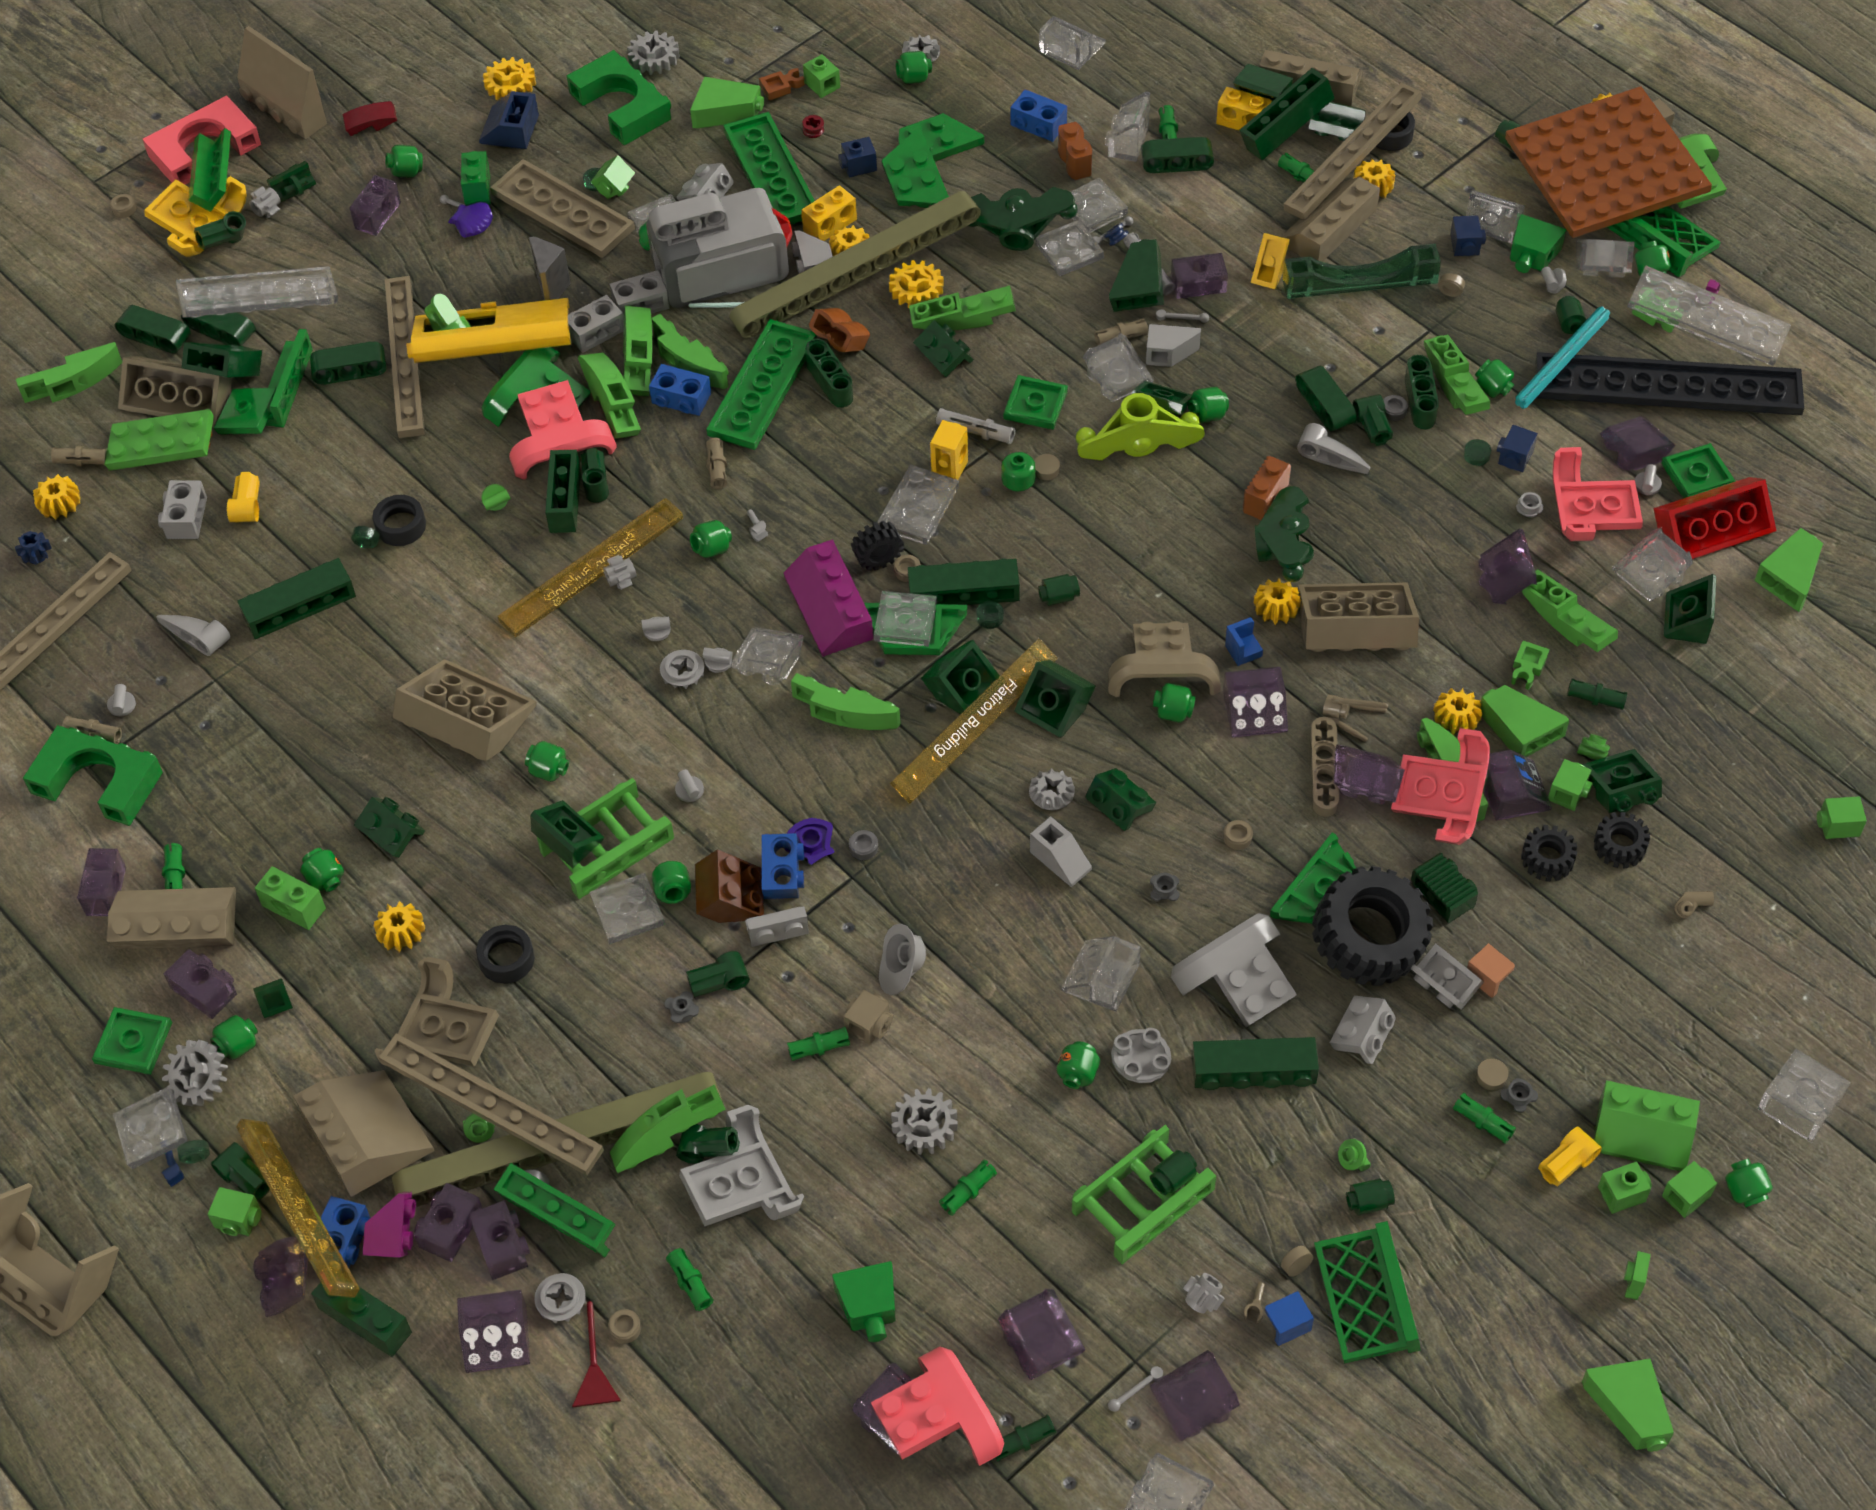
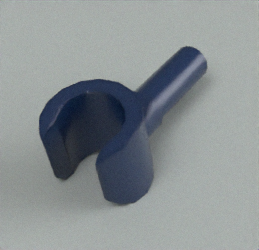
(173, 1173)

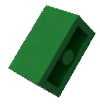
(475, 177)

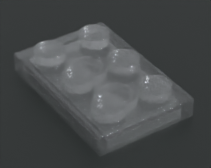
(919, 503)

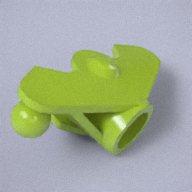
(1139, 430)

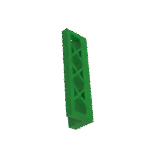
(209, 170)
(288, 377)
(555, 1209)

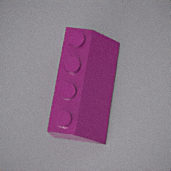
(829, 599)

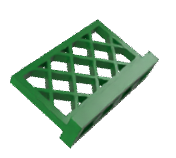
(1640, 232)
(1394, 1287)

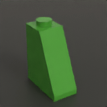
(724, 102)
(1791, 569)
(1522, 721)
(1632, 1402)

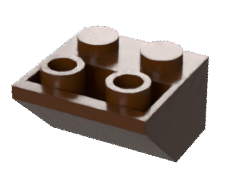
(728, 888)

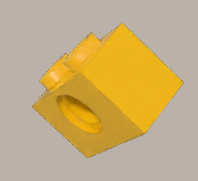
(949, 450)

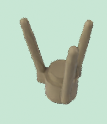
(1339, 707)

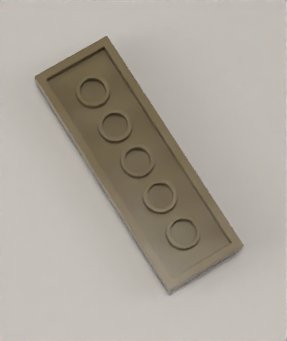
(562, 208)

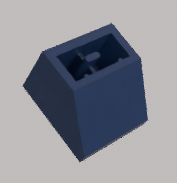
(511, 121)

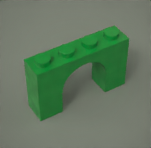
(615, 74)
(72, 750)

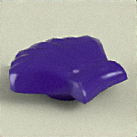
(472, 218)
(815, 836)

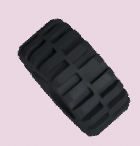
(1391, 898)

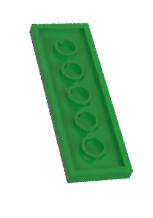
(769, 164)
(761, 385)

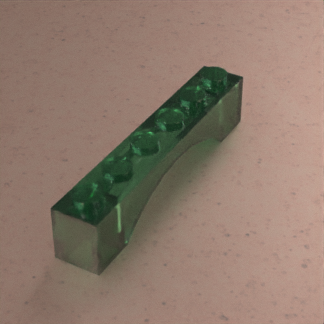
(1408, 268)

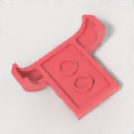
(555, 425)
(1591, 504)
(1447, 788)
(937, 1406)

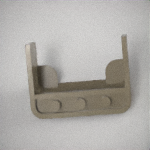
(37, 1281)

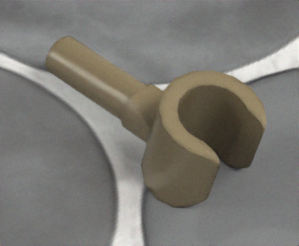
(1256, 1302)

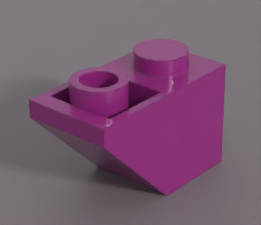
(388, 1230)

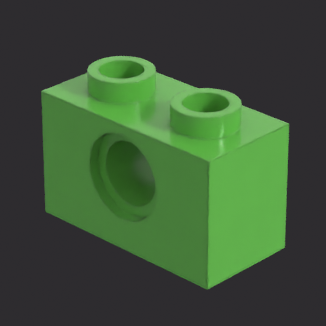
(290, 898)

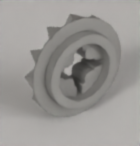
(930, 46)
(676, 661)
(1049, 799)
(552, 1287)

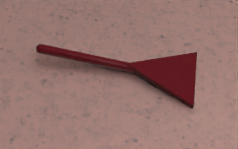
(595, 1386)

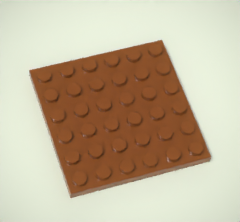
(1607, 162)

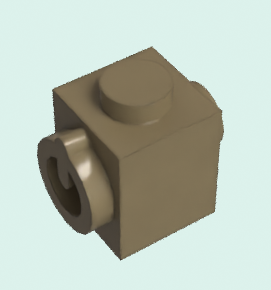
(868, 1017)

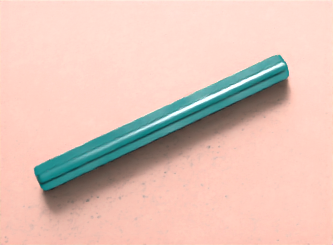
(1562, 357)

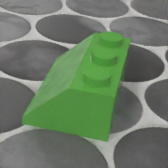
(1646, 1125)

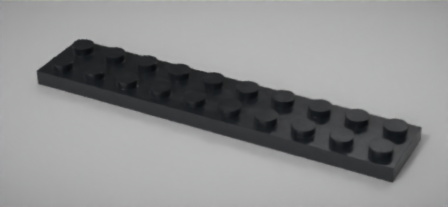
(1676, 384)

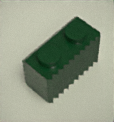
(1445, 887)

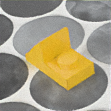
(1270, 261)

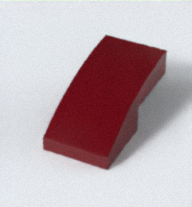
(375, 115)

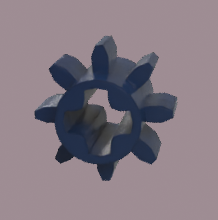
(33, 547)

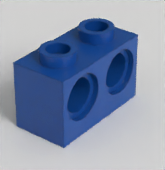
(1038, 115)
(680, 389)
(776, 866)
(348, 1235)

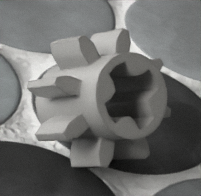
(264, 202)
(619, 572)
(1203, 1293)

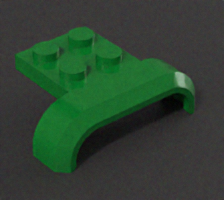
(530, 371)

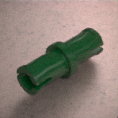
(1597, 694)
(1026, 1436)

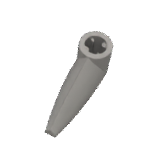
(1319, 447)
(198, 633)

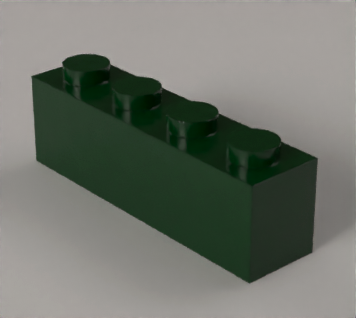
(1287, 113)
(967, 582)
(296, 598)
(1255, 1063)

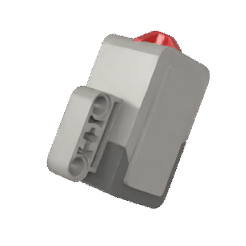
(718, 245)

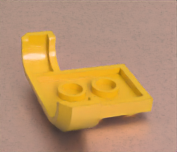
(181, 216)

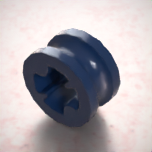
(1116, 234)

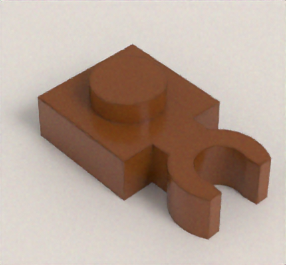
(778, 85)

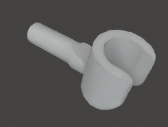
(758, 530)

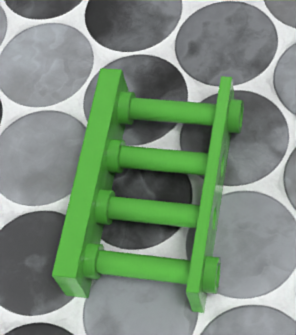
(632, 848)
(1150, 1222)

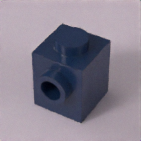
(858, 157)
(1467, 235)
(1516, 448)

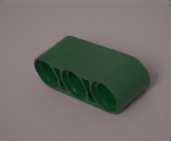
(1177, 155)
(227, 328)
(152, 329)
(347, 363)
(829, 373)
(1421, 392)
(1325, 398)

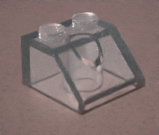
(1129, 128)
(1495, 215)
(1604, 255)

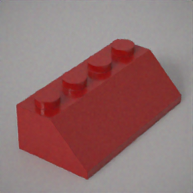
(1718, 517)

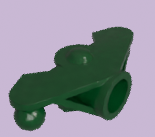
(1019, 218)
(1279, 533)

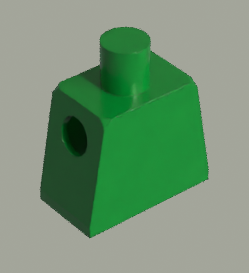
(1535, 243)
(867, 1298)

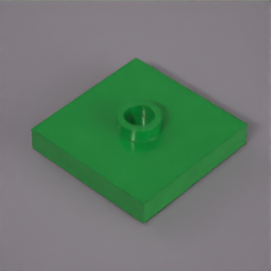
(1035, 402)
(245, 411)
(1697, 470)
(132, 1040)

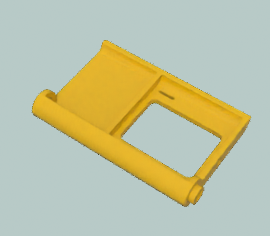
(515, 329)

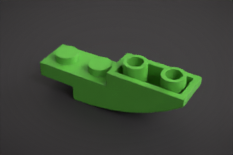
(965, 312)
(637, 349)
(688, 356)
(79, 373)
(1454, 375)
(613, 393)
(1570, 619)
(852, 710)
(1444, 746)
(653, 1129)

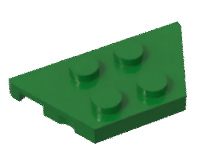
(944, 136)
(914, 173)
(945, 624)
(1311, 884)

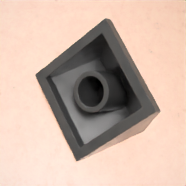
(550, 268)

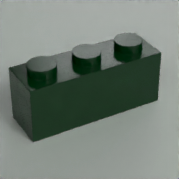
(563, 491)
(366, 1317)

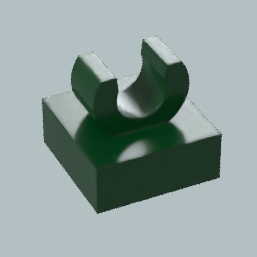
(273, 998)

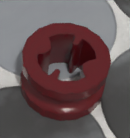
(818, 123)

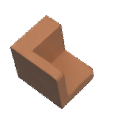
(1491, 968)

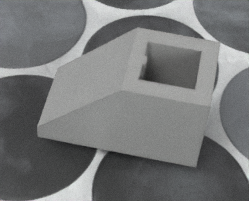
(809, 251)
(1171, 344)
(1059, 851)

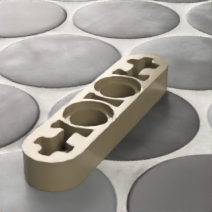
(1323, 766)

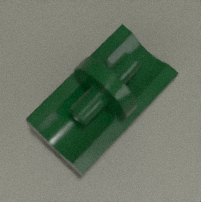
(292, 181)

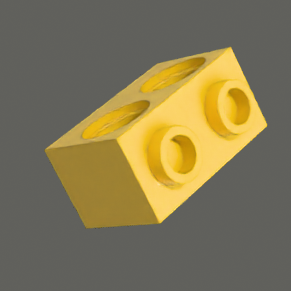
(1238, 108)
(829, 213)

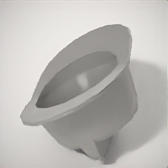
(900, 959)

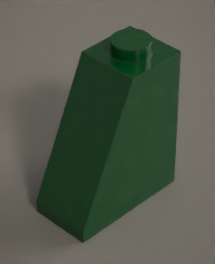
(1139, 278)
(221, 359)

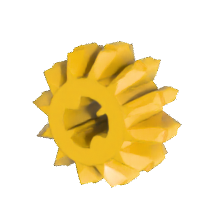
(1377, 174)
(846, 238)
(56, 496)
(1277, 601)
(1457, 711)
(399, 926)

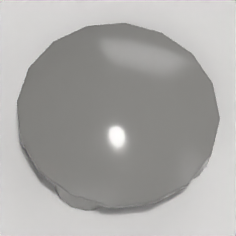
(1141, 1055)

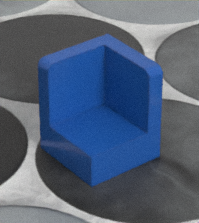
(1242, 643)
(1289, 1317)

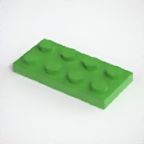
(159, 439)

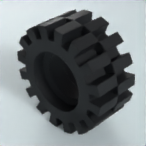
(877, 545)
(1615, 852)
(1544, 866)

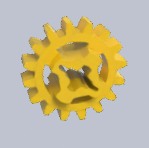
(509, 77)
(916, 283)

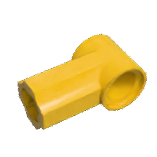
(244, 503)
(1574, 1152)

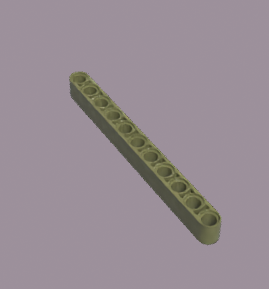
(855, 264)
(490, 1159)

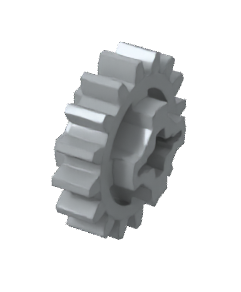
(653, 52)
(192, 1070)
(924, 1121)

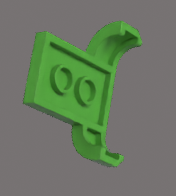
(1699, 147)

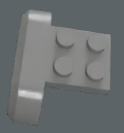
(1240, 968)
(741, 1180)

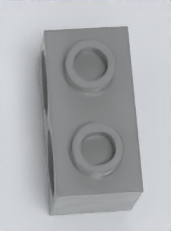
(641, 291)
(595, 323)
(183, 509)

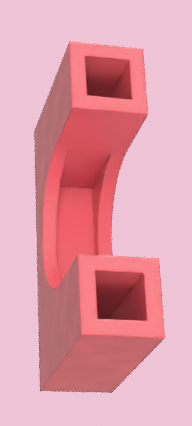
(168, 144)

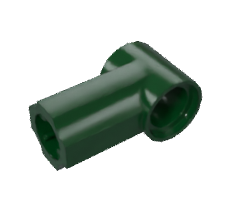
(220, 232)
(1372, 415)
(594, 475)
(726, 973)
(707, 1142)
(237, 1167)

